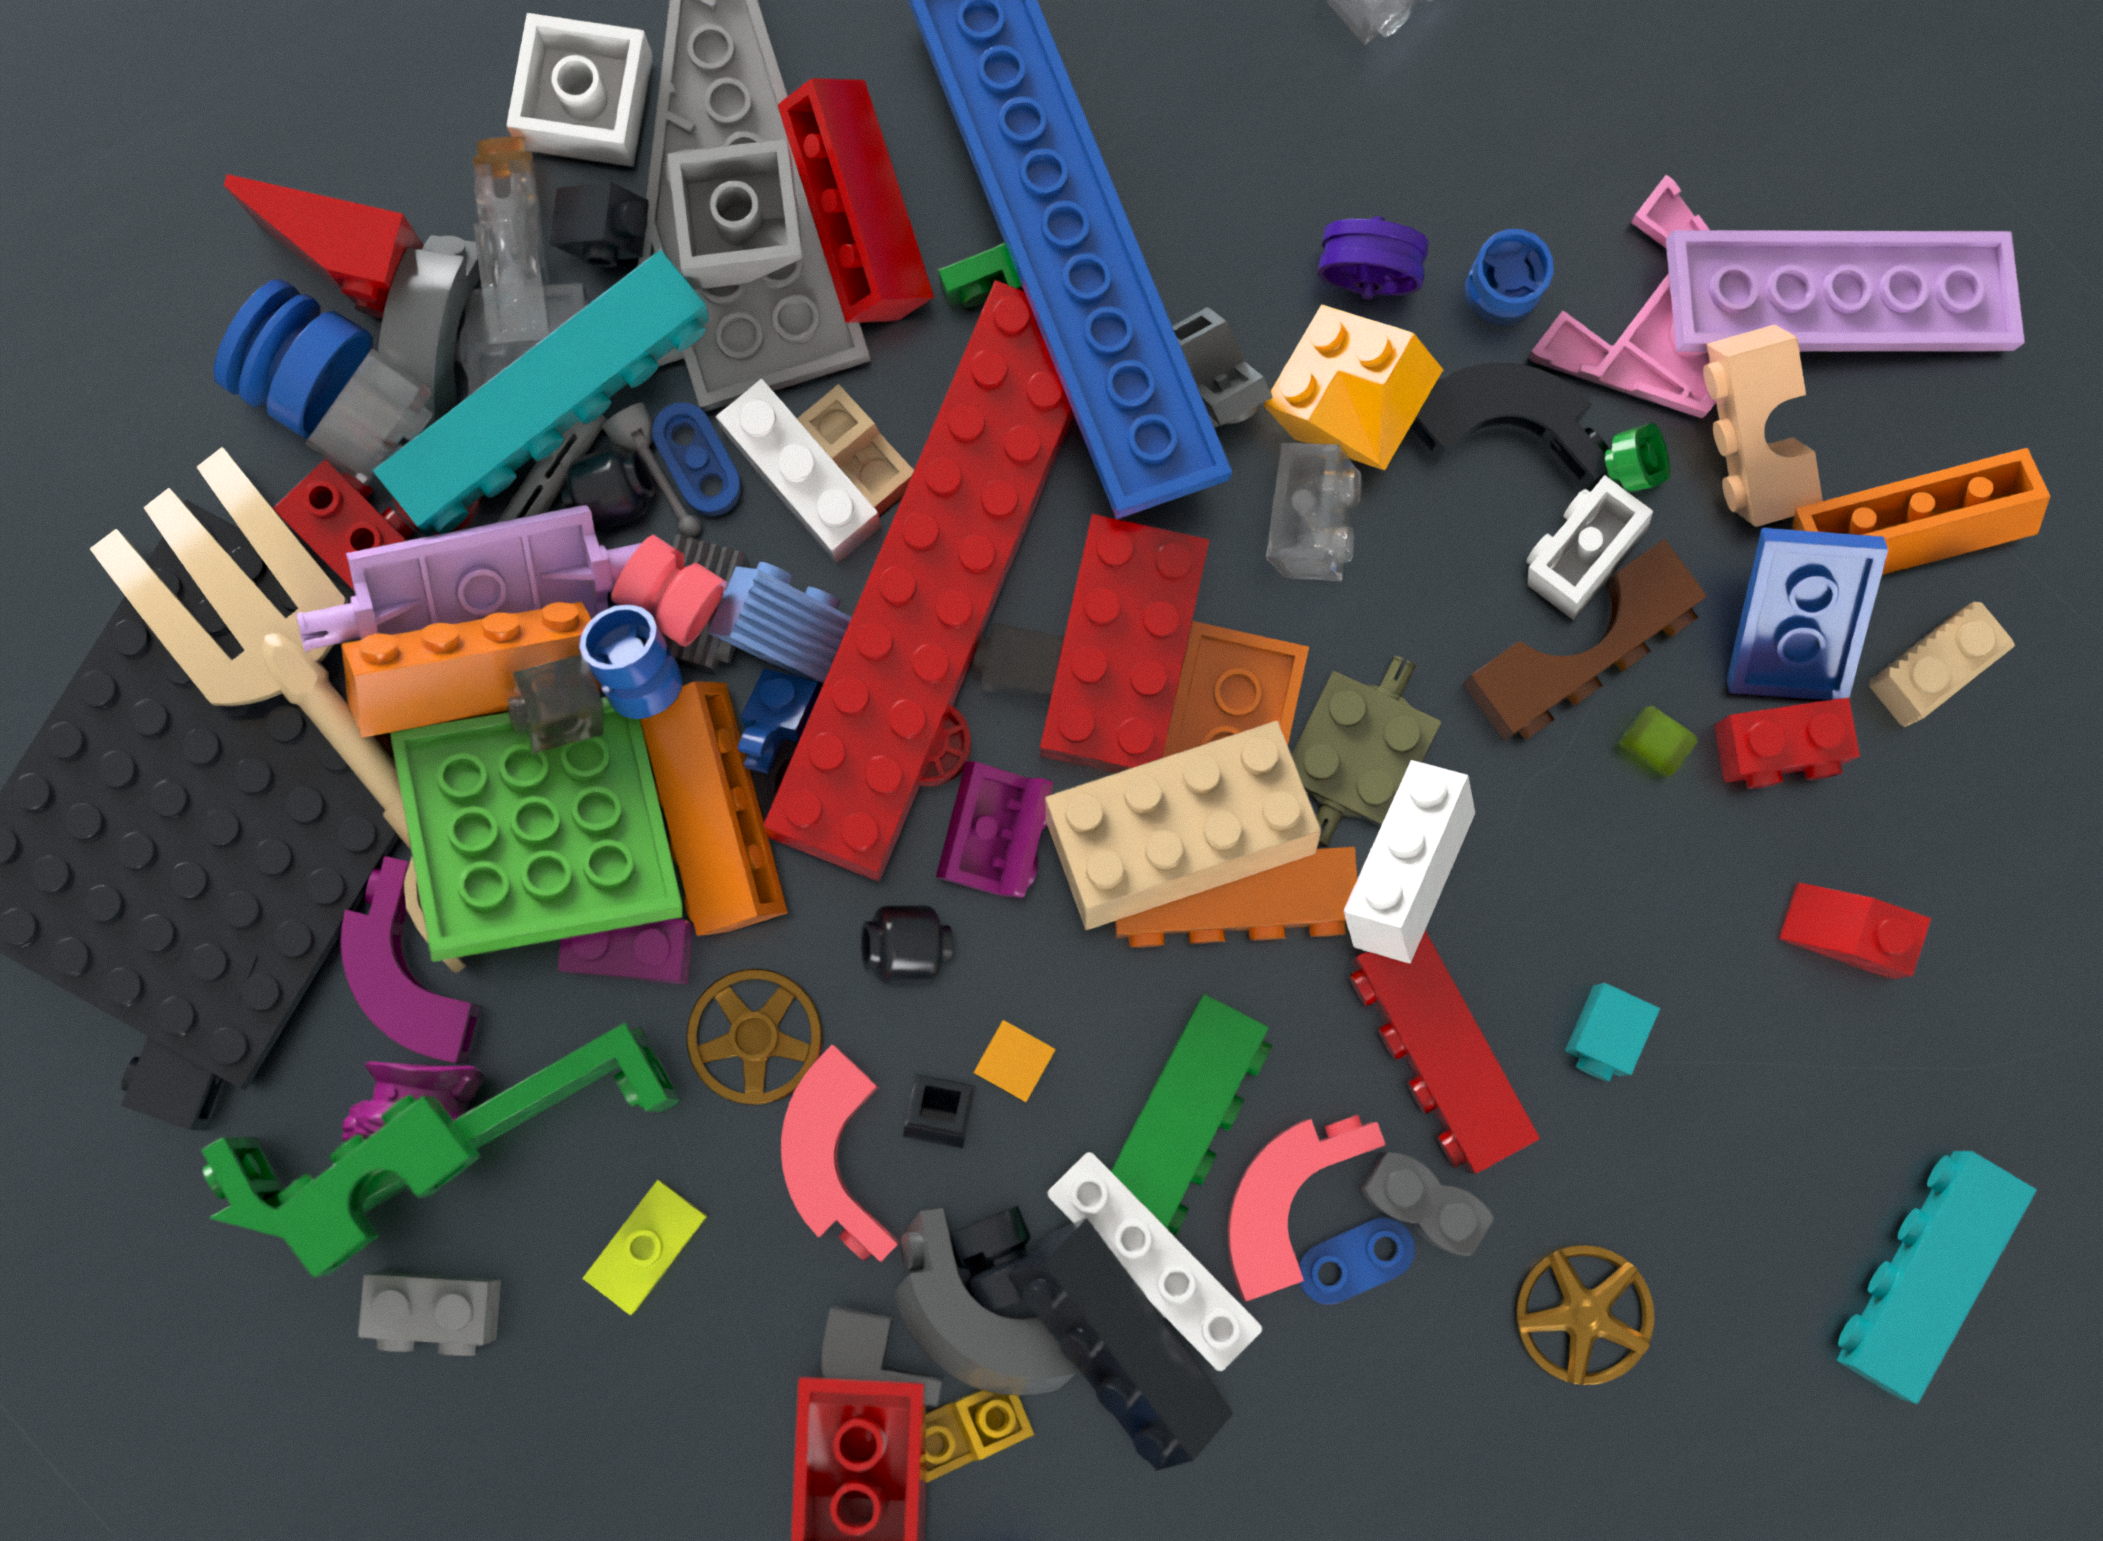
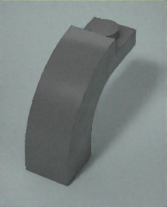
(425, 315)
(961, 1334)

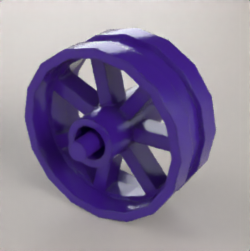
(1373, 257)

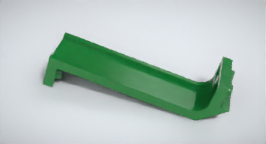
(244, 1175)

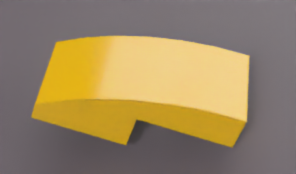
(972, 1430)

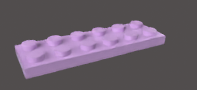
(1847, 289)

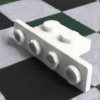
(1157, 1262)

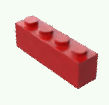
(855, 200)
(1446, 1055)

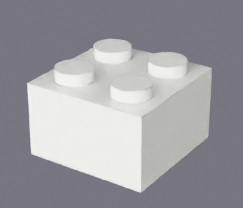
(580, 89)

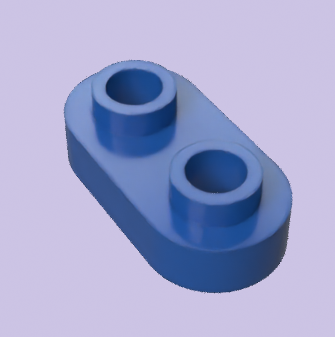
(697, 461)
(1356, 1260)

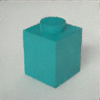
(1611, 1032)

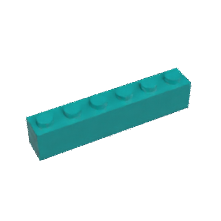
(544, 395)

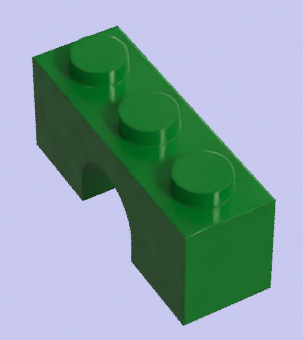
(326, 1215)

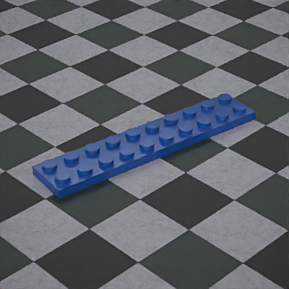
(1073, 251)

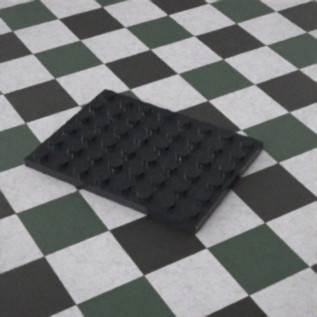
(178, 818)

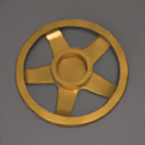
(753, 1036)
(1586, 1315)

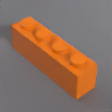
(1940, 511)
(454, 668)
(712, 811)
(1295, 894)

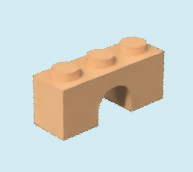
(1748, 380)

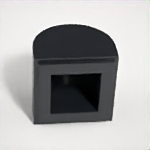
(939, 1111)

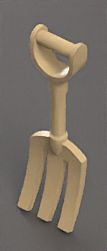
(272, 644)

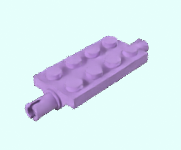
(471, 575)

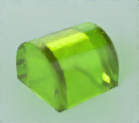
(1658, 740)

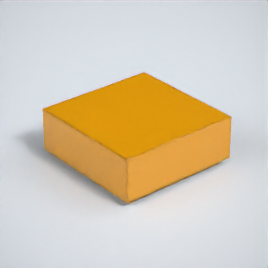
(1014, 1061)

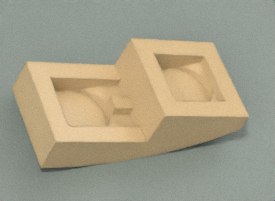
(858, 448)

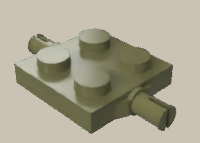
(1361, 747)

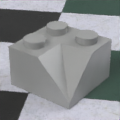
(735, 212)

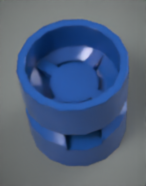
(1509, 277)
(631, 661)

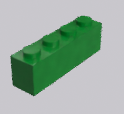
(1188, 1106)

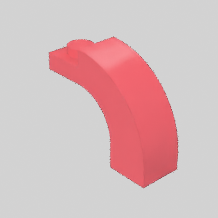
(809, 1153)
(1263, 1195)

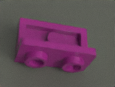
(995, 831)

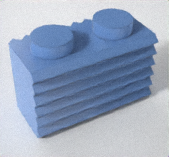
(780, 622)

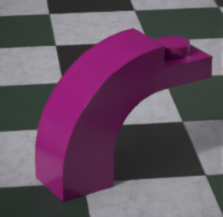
(385, 984)

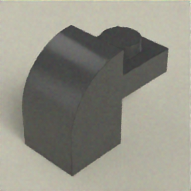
(1222, 376)
(857, 1350)

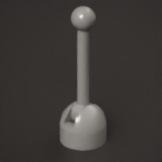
(633, 431)

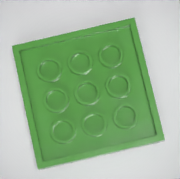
(530, 842)

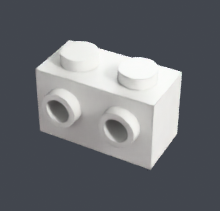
(1589, 547)

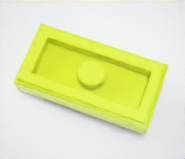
(645, 1247)

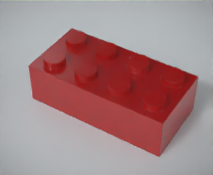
(1123, 646)

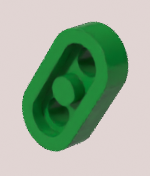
(1638, 458)

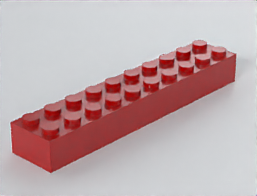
(927, 596)

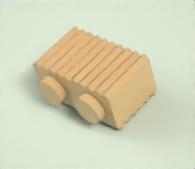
(1941, 663)

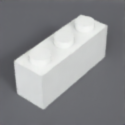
(799, 471)
(1410, 861)

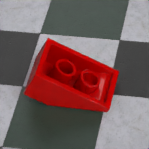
(339, 239)
(859, 1461)

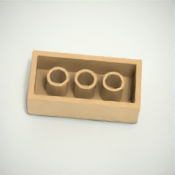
(1182, 825)

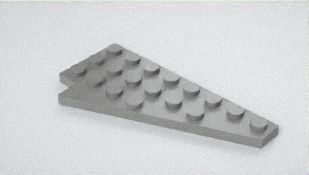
(719, 92)

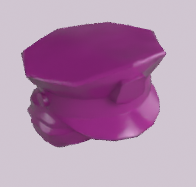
(393, 1081)

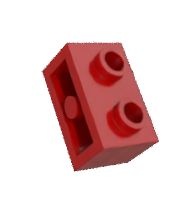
(336, 518)
(1785, 741)

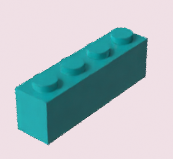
(1934, 1275)

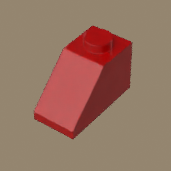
(1855, 930)

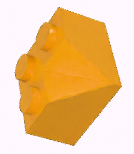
(1354, 386)

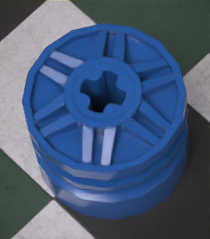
(289, 355)

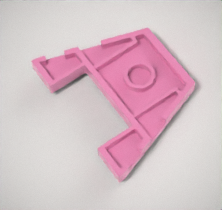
(1645, 354)

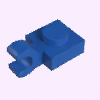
(774, 713)

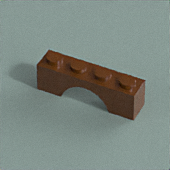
(1643, 597)

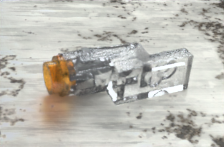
(510, 242)

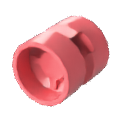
(674, 594)

